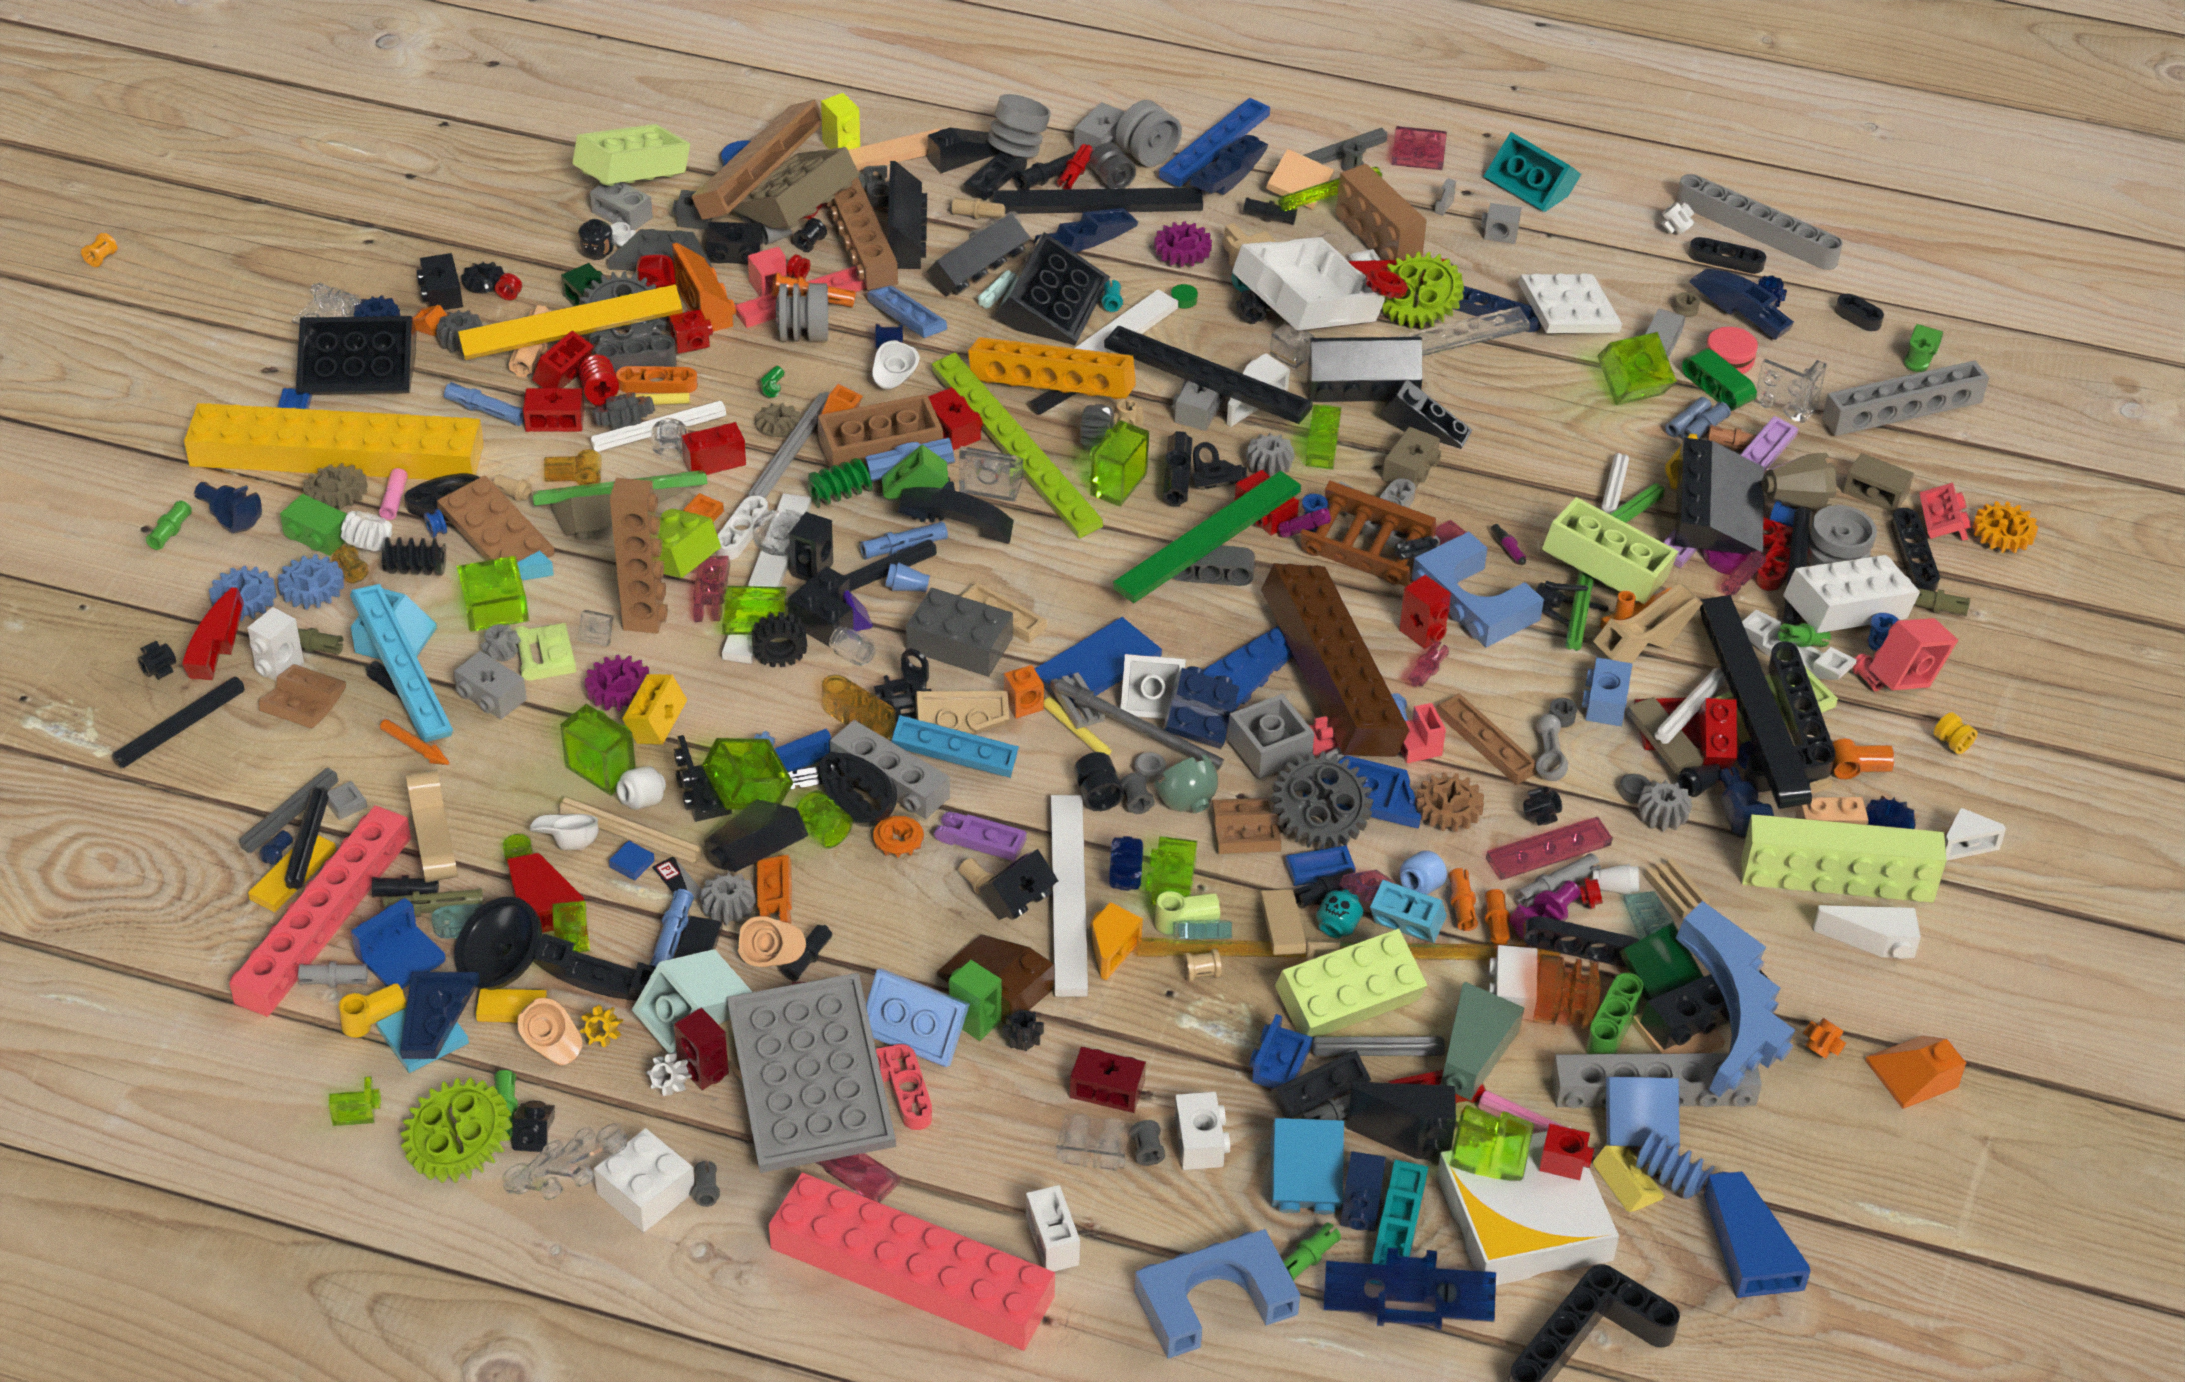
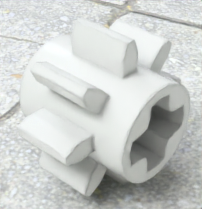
(1677, 218)
(673, 1082)

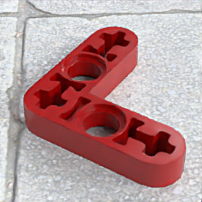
(1776, 542)

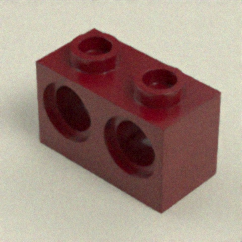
(704, 1046)

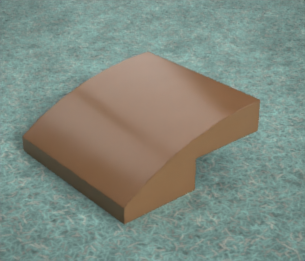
(302, 696)
(1245, 826)

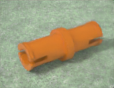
(1463, 899)

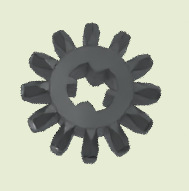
(449, 326)
(1094, 424)

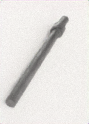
(1085, 697)

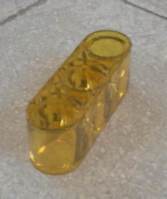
(851, 702)

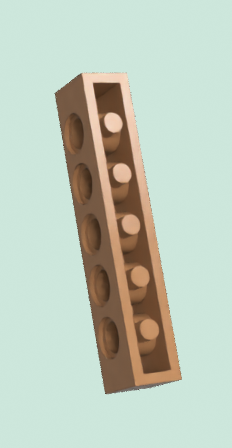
(863, 237)
(638, 555)

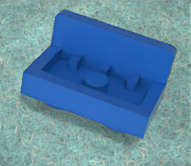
(1279, 1055)

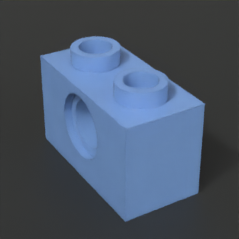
(1608, 691)

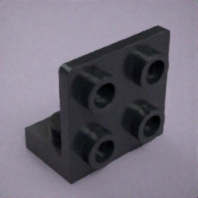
(699, 792)

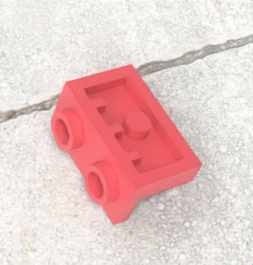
(1944, 512)

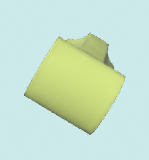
(1173, 907)

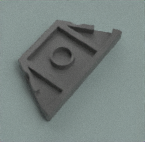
(653, 243)

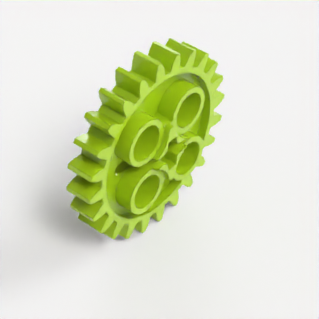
(1438, 295)
(434, 1130)

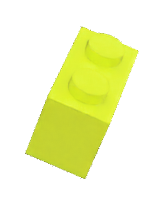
(840, 122)

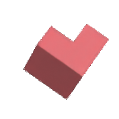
(763, 267)
(1425, 735)

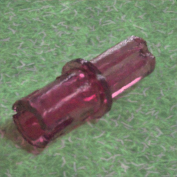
(1428, 664)

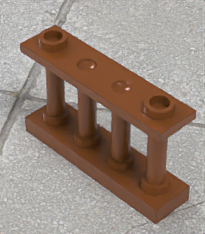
(1374, 509)

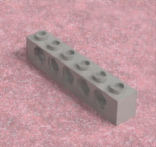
(1905, 398)
(1581, 1078)

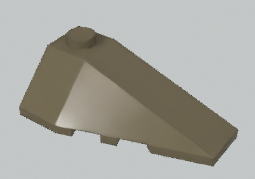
(593, 513)

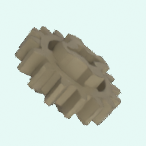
(336, 485)

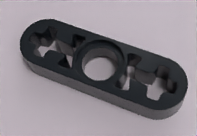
(1710, 252)

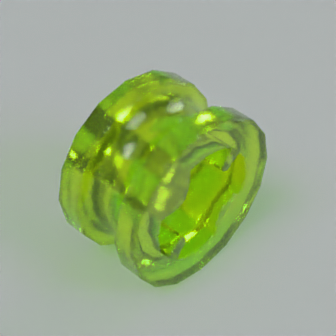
(517, 841)

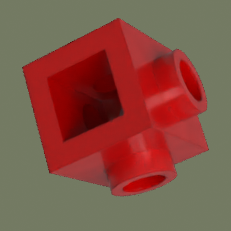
(690, 331)

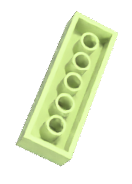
(1843, 858)

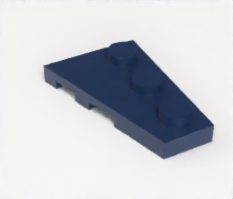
(433, 1010)

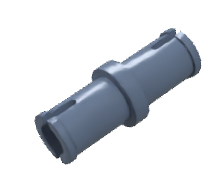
(1705, 419)

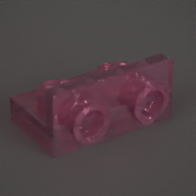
(1419, 148)

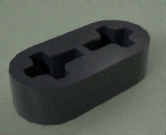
(1859, 312)

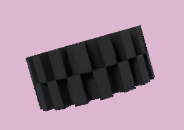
(774, 628)

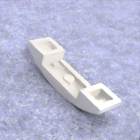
(1764, 635)

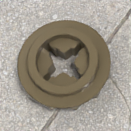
(784, 426)

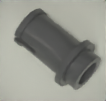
(706, 1191)

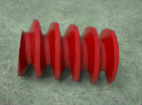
(598, 379)

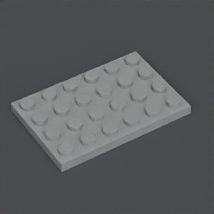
(810, 1072)

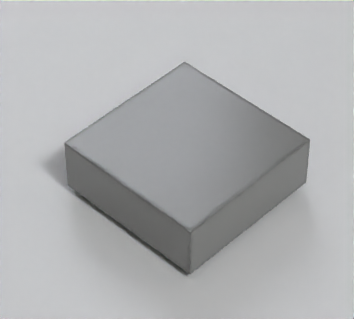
(346, 800)

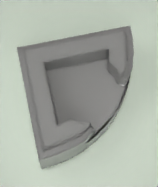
(1448, 197)

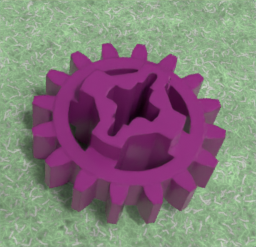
(1183, 244)
(615, 682)

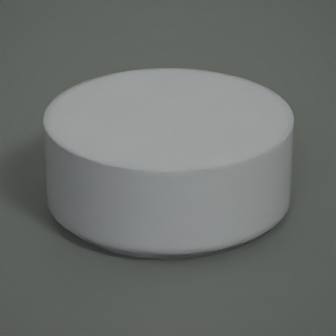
(1151, 766)

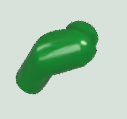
(769, 382)

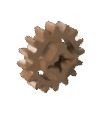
(1450, 802)

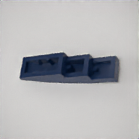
(1093, 229)

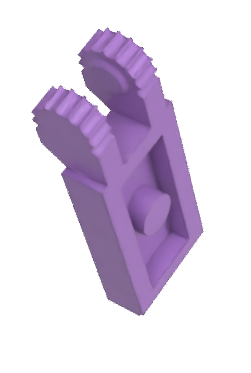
(981, 835)

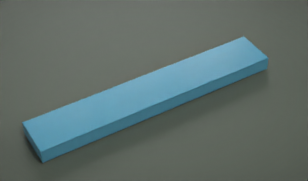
(401, 663)

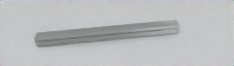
(789, 448)

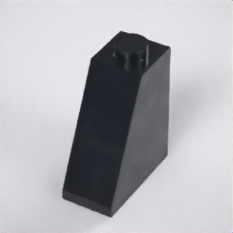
(754, 834)

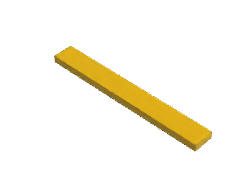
(581, 319)

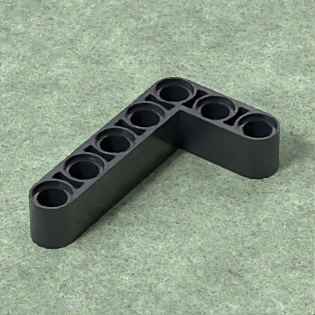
(1799, 723)
(1610, 1301)

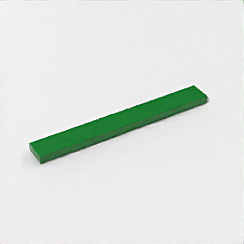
(1206, 537)

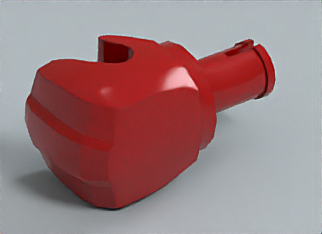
(657, 270)

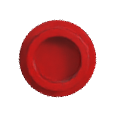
(1591, 892)

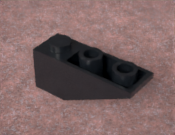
(1415, 409)

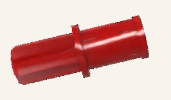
(1075, 166)

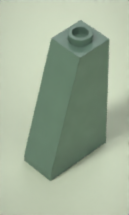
(1479, 1038)

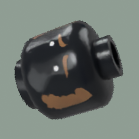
(595, 239)

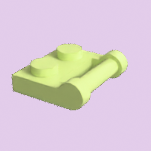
(554, 650)

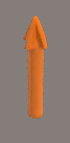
(432, 752)

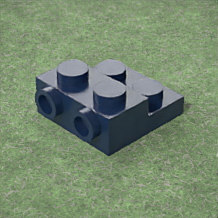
(1201, 706)

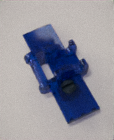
(1411, 1280)

